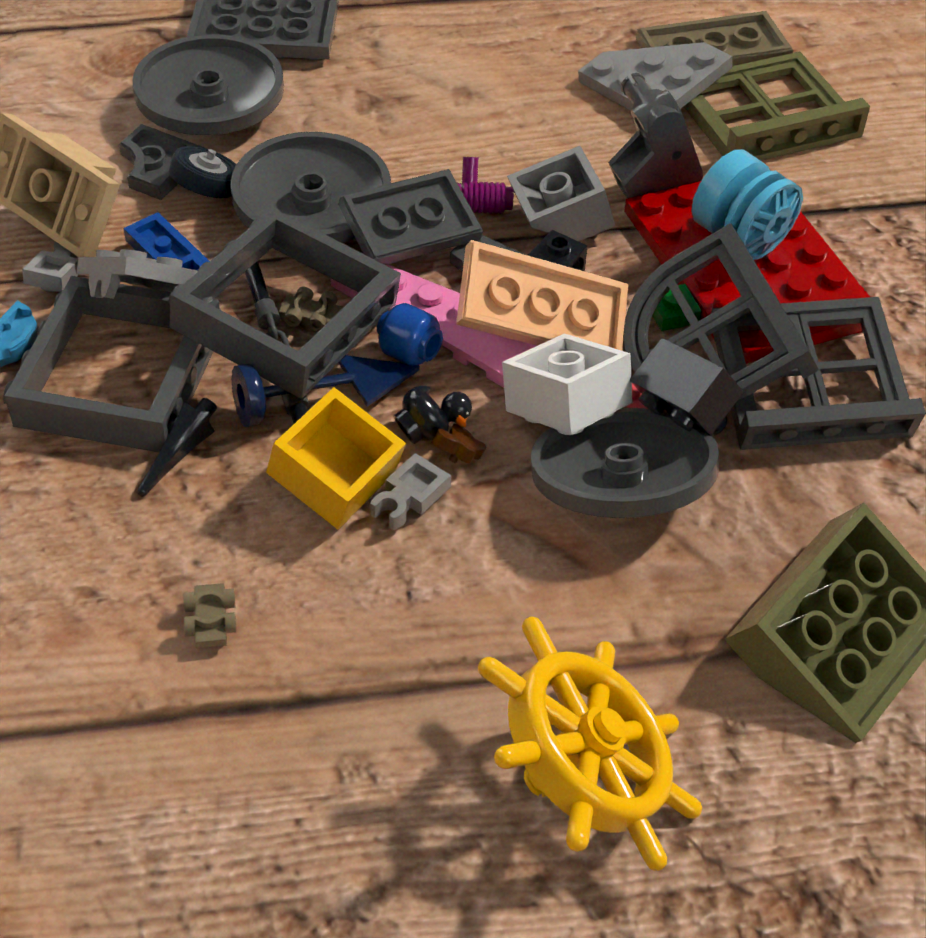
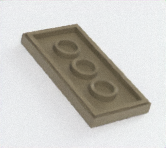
(742, 36)

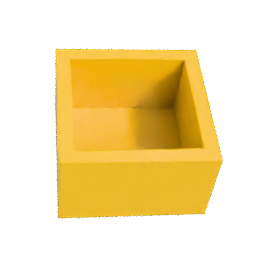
(335, 457)

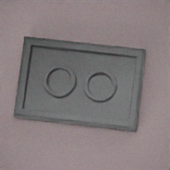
(410, 217)

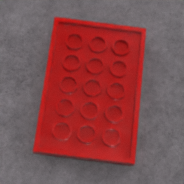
(796, 270)

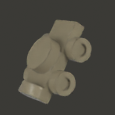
(307, 312)
(210, 619)

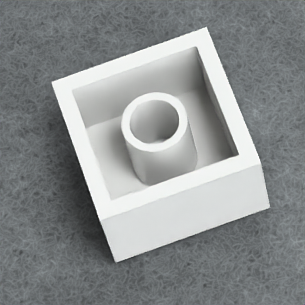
(567, 383)

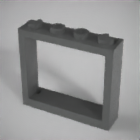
(272, 359)
(94, 419)

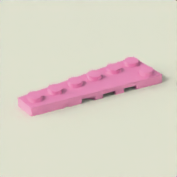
(467, 344)

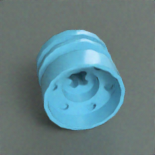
(751, 198)

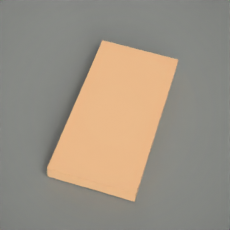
(538, 298)

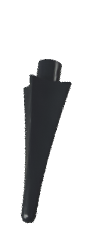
(187, 432)

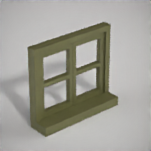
(779, 134)

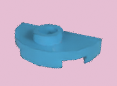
(17, 333)

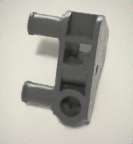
(660, 150)

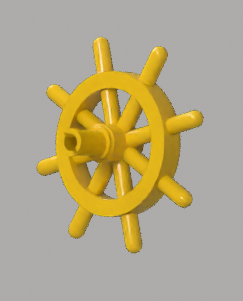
(589, 743)

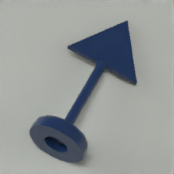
(369, 377)

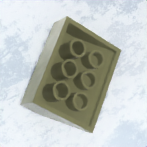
(840, 624)

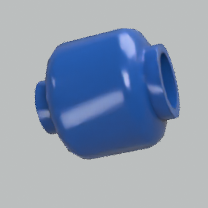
(409, 334)

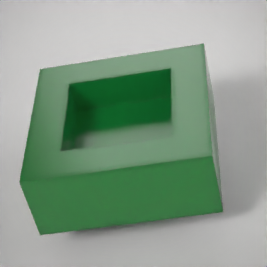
(669, 314)

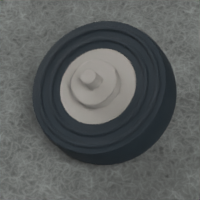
(202, 171)

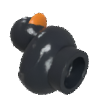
(423, 417)

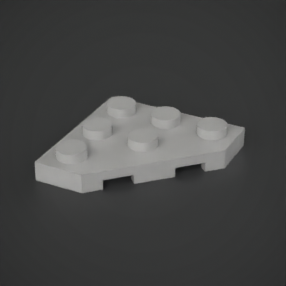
(680, 69)

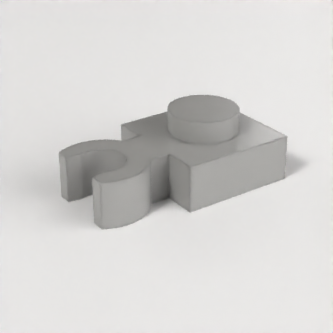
(51, 269)
(413, 485)

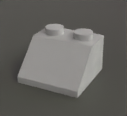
(563, 196)

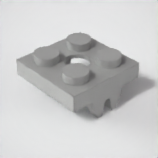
(131, 267)

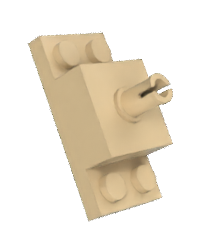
(55, 185)

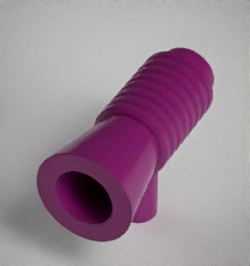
(484, 196)

